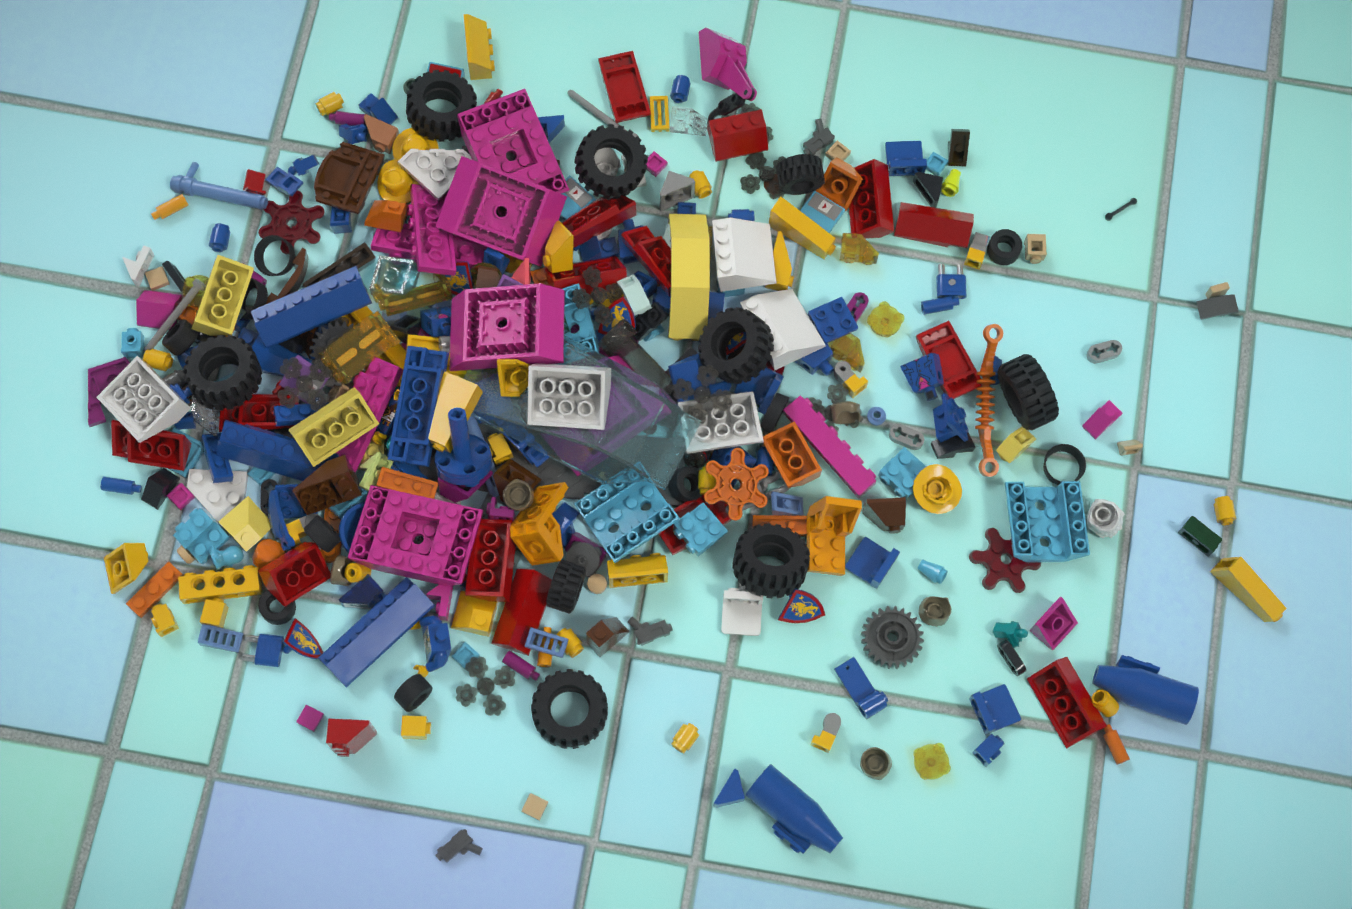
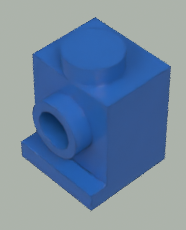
(988, 749)

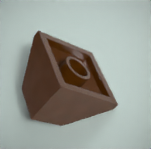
(511, 471)
(886, 513)

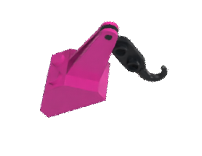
(723, 66)

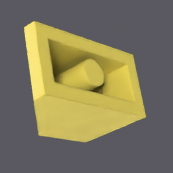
(1015, 444)

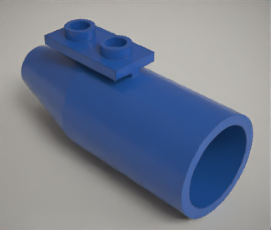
(1142, 688)
(797, 814)

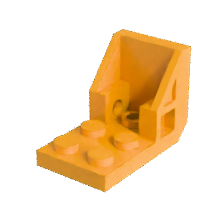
(827, 527)
(535, 540)

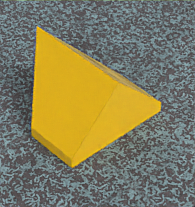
(512, 377)

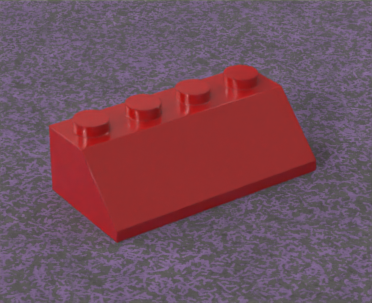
(872, 205)
(610, 270)
(491, 562)
(1066, 702)

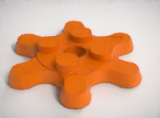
(748, 481)

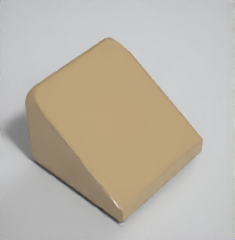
(1129, 447)

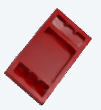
(624, 86)
(957, 368)
(677, 545)

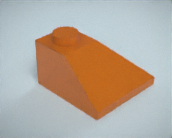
(840, 183)
(387, 215)

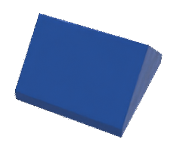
(688, 371)

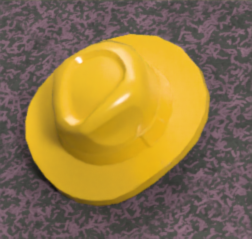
(409, 140)
(395, 182)
(937, 489)

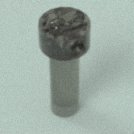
(621, 342)

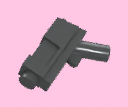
(821, 139)
(648, 633)
(459, 843)

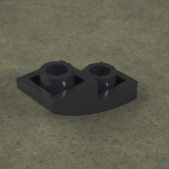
(650, 320)
(951, 446)

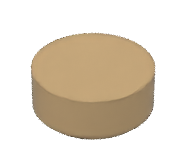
(185, 555)
(597, 584)

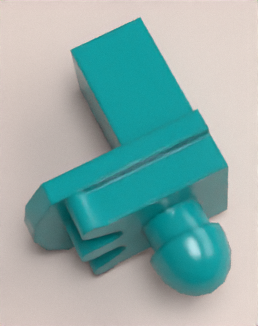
(1011, 631)

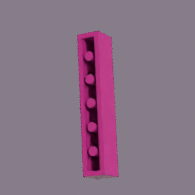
(830, 447)

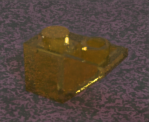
(857, 249)
(849, 350)

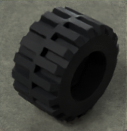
(800, 174)
(566, 586)

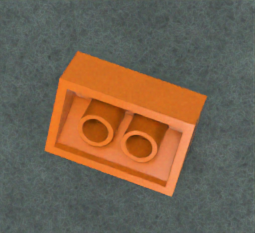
(792, 455)

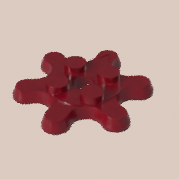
(292, 211)
(996, 569)

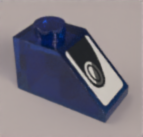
(363, 594)

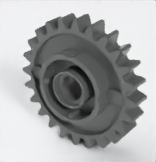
(888, 651)

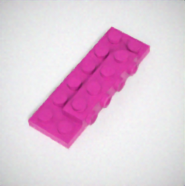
(431, 245)
(398, 246)
(376, 389)

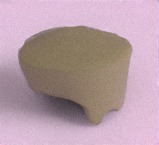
(845, 412)
(518, 495)
(337, 573)
(935, 610)
(875, 763)

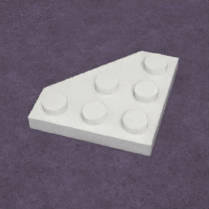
(433, 168)
(217, 497)

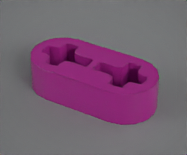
(858, 311)

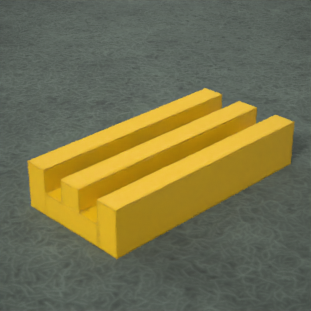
(660, 127)

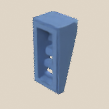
(213, 629)
(531, 636)

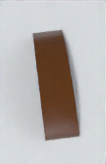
(294, 283)

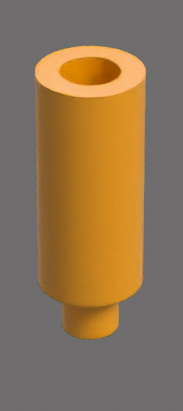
(170, 207)
(545, 660)

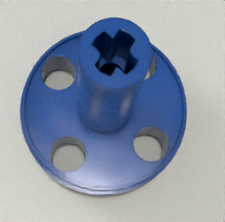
(470, 454)

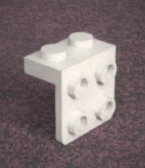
(741, 613)

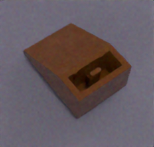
(328, 486)

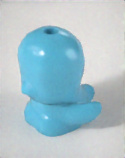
(226, 557)

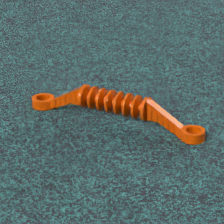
(986, 372)

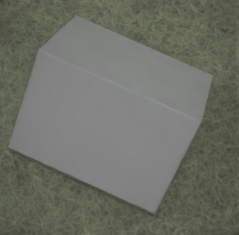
(676, 189)

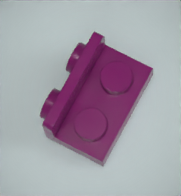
(500, 513)

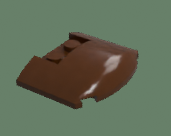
(347, 177)

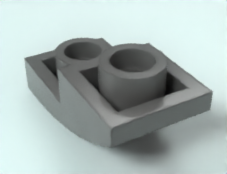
(1217, 306)

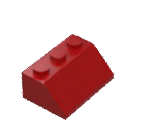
(738, 135)
(295, 573)
(349, 735)

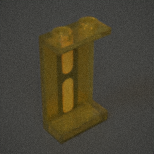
(416, 298)
(359, 347)

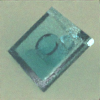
(395, 275)

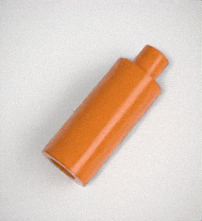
(1115, 745)

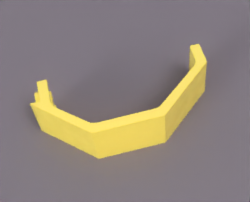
(689, 276)

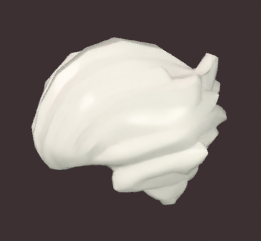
(607, 161)
(1104, 518)

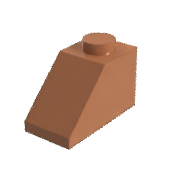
(381, 134)

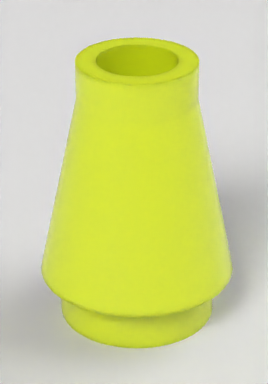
(951, 183)

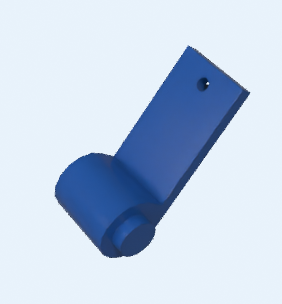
(860, 689)

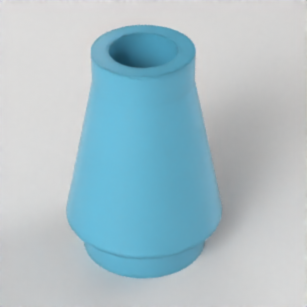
(933, 571)

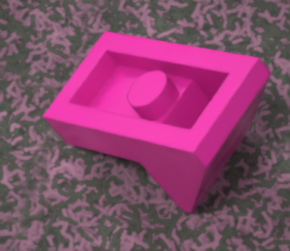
(1102, 419)
(444, 595)

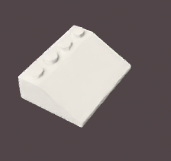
(743, 254)
(789, 324)
(568, 395)
(143, 401)
(727, 428)

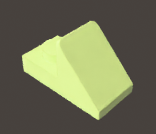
(373, 468)

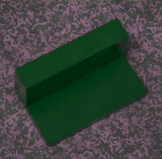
(1200, 536)

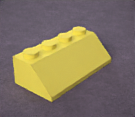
(222, 297)
(334, 426)

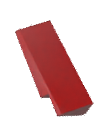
(599, 218)
(934, 225)
(651, 253)
(255, 412)
(161, 450)
(523, 611)

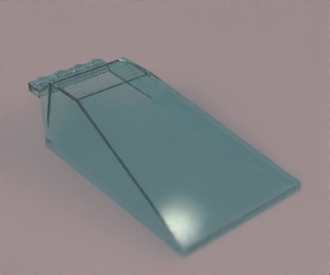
(641, 434)

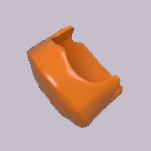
(266, 552)

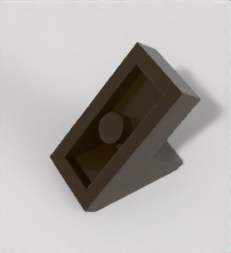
(958, 147)

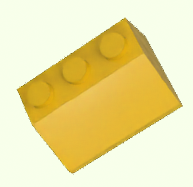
(478, 48)
(638, 571)

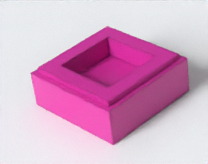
(656, 164)
(180, 496)
(310, 718)

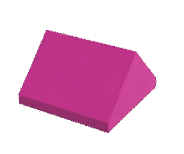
(155, 308)
(1054, 624)

